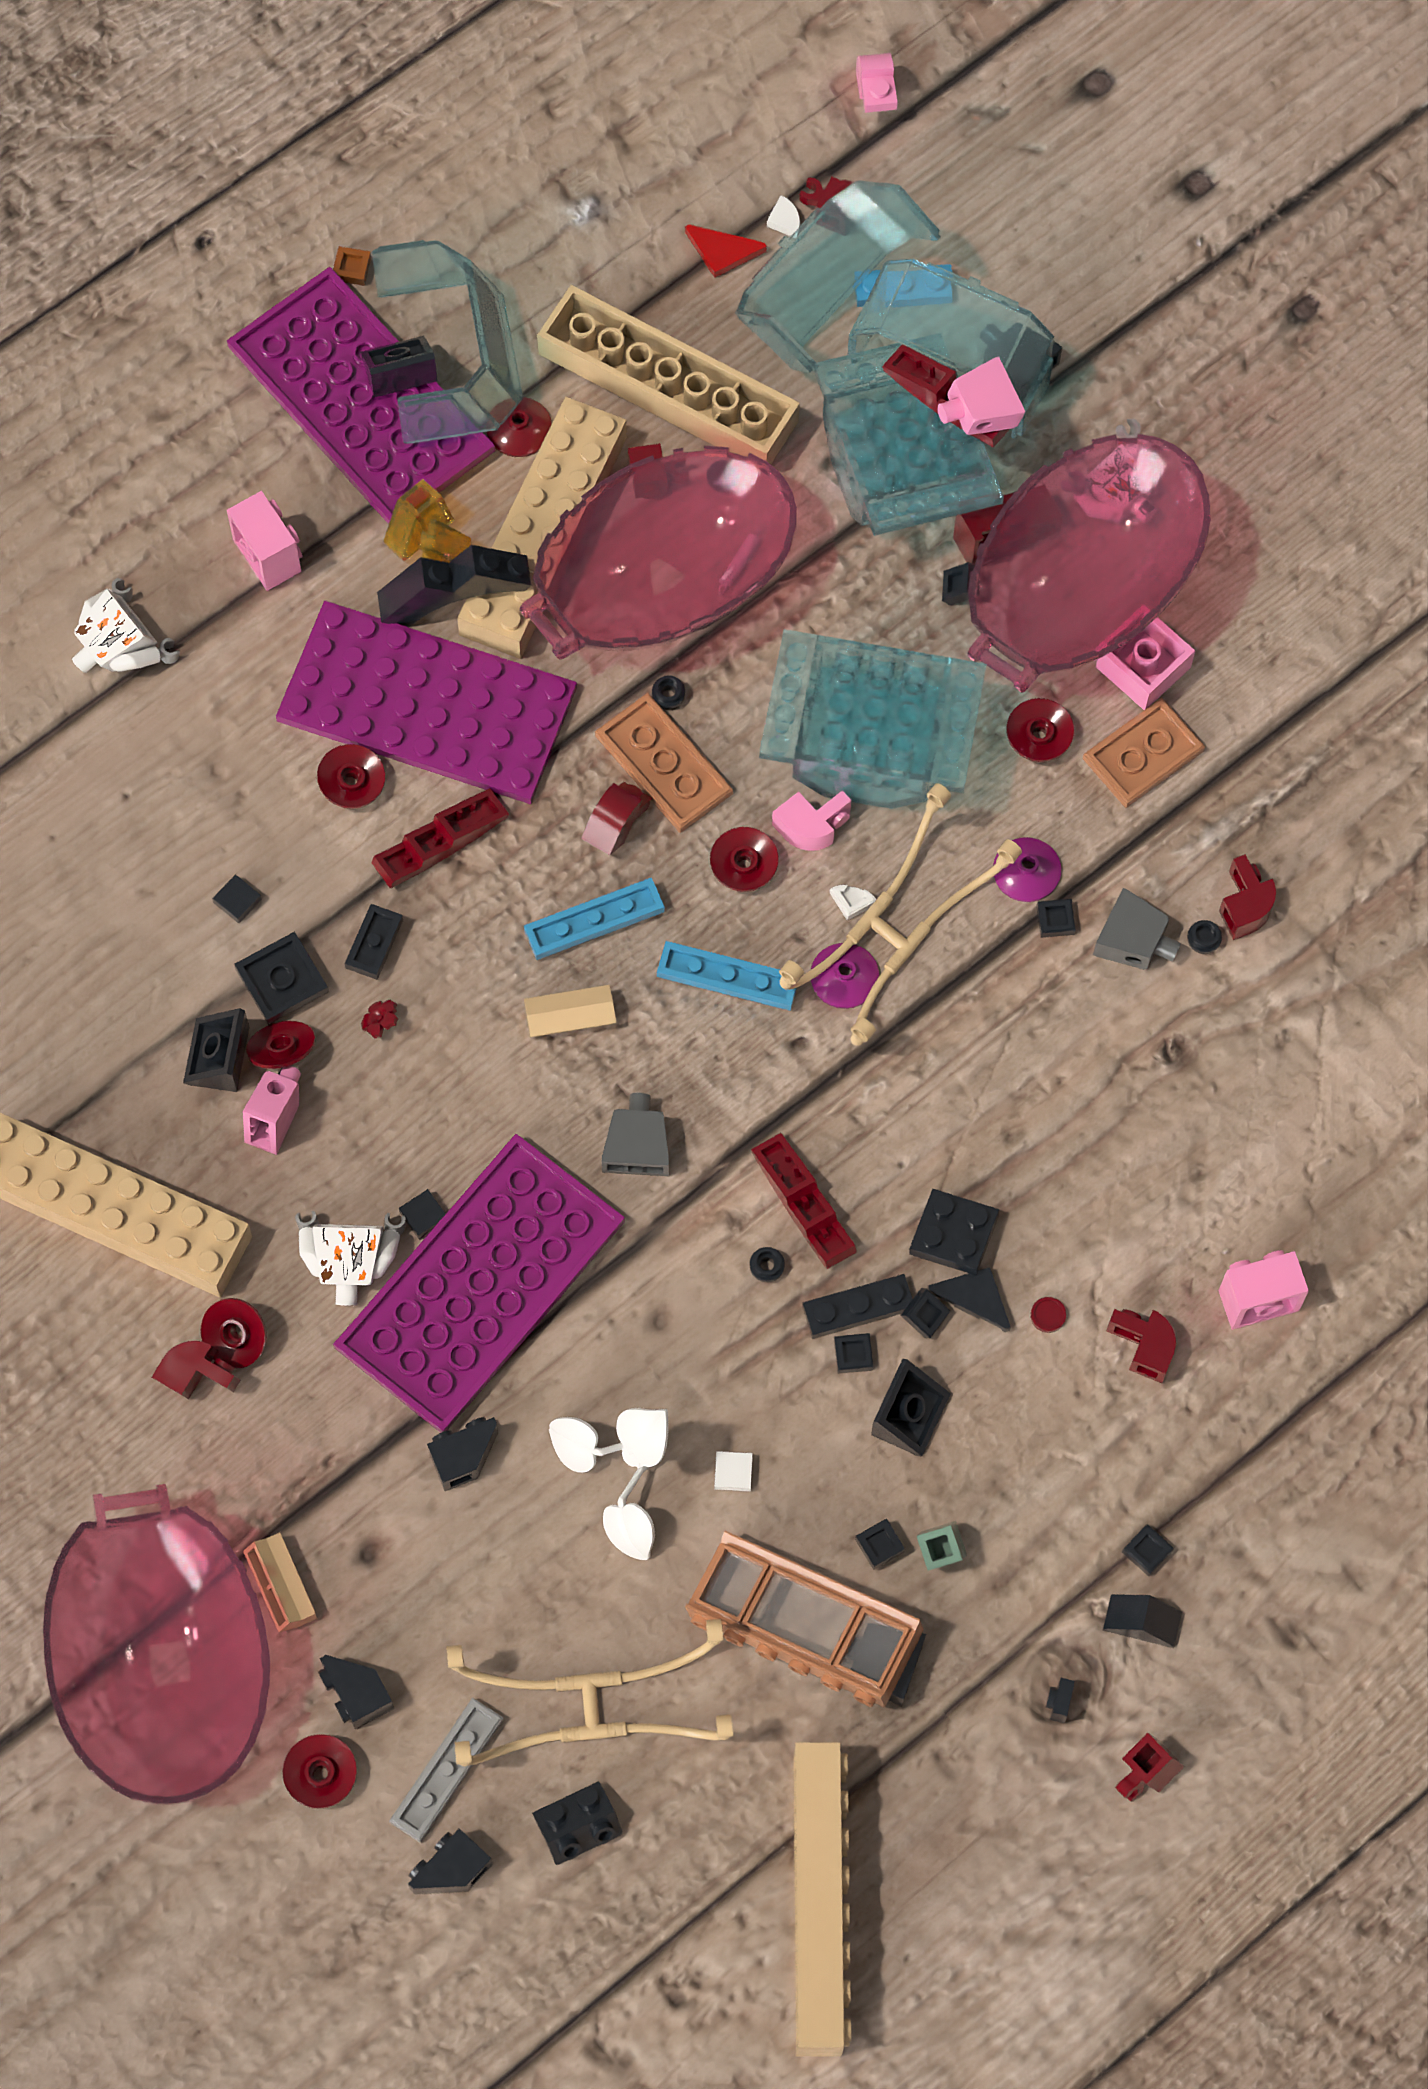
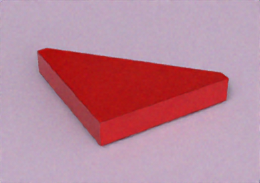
(723, 250)

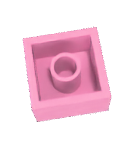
(265, 540)
(1148, 663)
(1263, 1289)

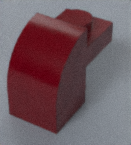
(614, 816)
(1253, 903)
(1154, 1340)
(188, 1362)

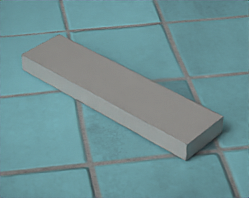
(442, 1774)

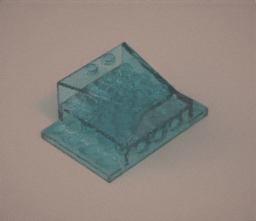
(894, 451)
(871, 719)

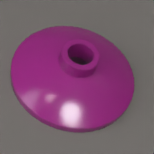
(1032, 883)
(845, 990)

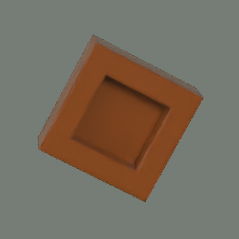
(352, 265)

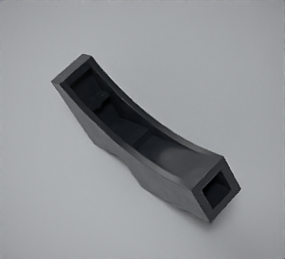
(436, 583)

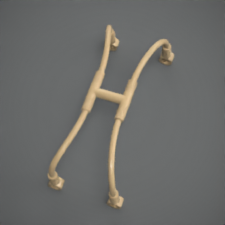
(862, 1030)
(589, 1685)

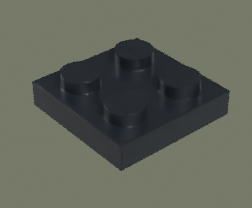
(281, 978)
(954, 1232)

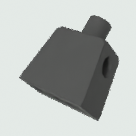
(1135, 933)
(636, 1140)

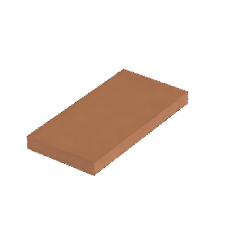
(663, 762)

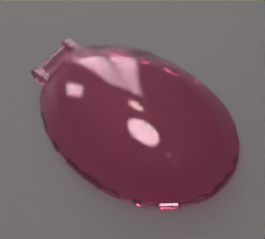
(662, 551)
(1087, 555)
(155, 1650)

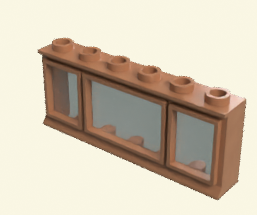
(805, 1620)

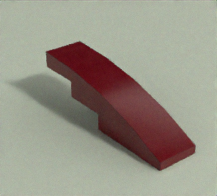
(929, 383)
(441, 838)
(804, 1200)

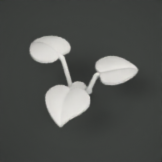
(643, 1444)

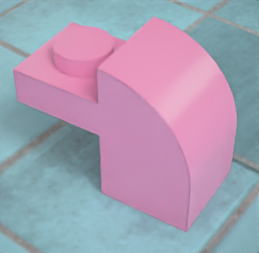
(876, 82)
(809, 828)

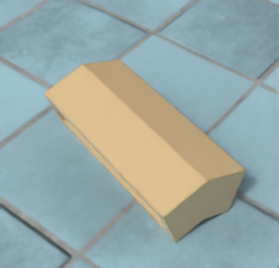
(569, 1011)
(279, 1583)

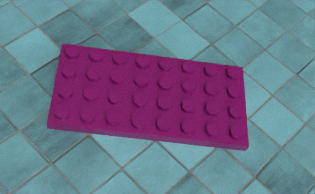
(314, 369)
(427, 702)
(479, 1283)

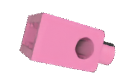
(983, 400)
(271, 1109)

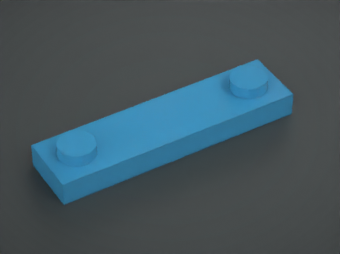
(594, 918)
(724, 975)

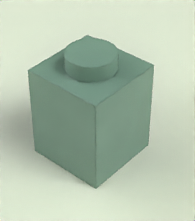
(941, 1545)

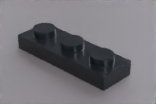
(857, 1306)

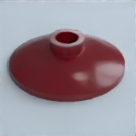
(523, 438)
(1042, 716)
(354, 762)
(748, 845)
(280, 1044)
(219, 1331)
(315, 1753)

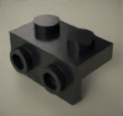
(578, 1823)

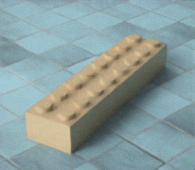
(667, 377)
(569, 463)
(119, 1208)
(818, 1900)

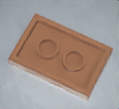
(1143, 752)

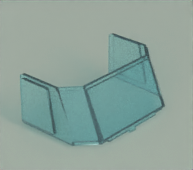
(826, 263)
(958, 326)
(496, 384)

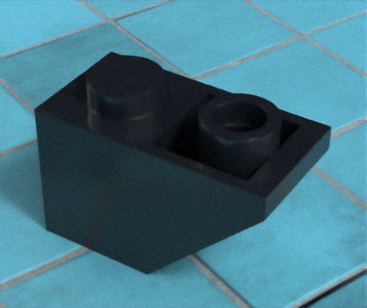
(462, 1454)
(358, 1688)
(453, 1868)

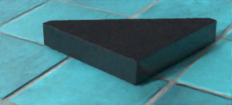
(975, 1296)

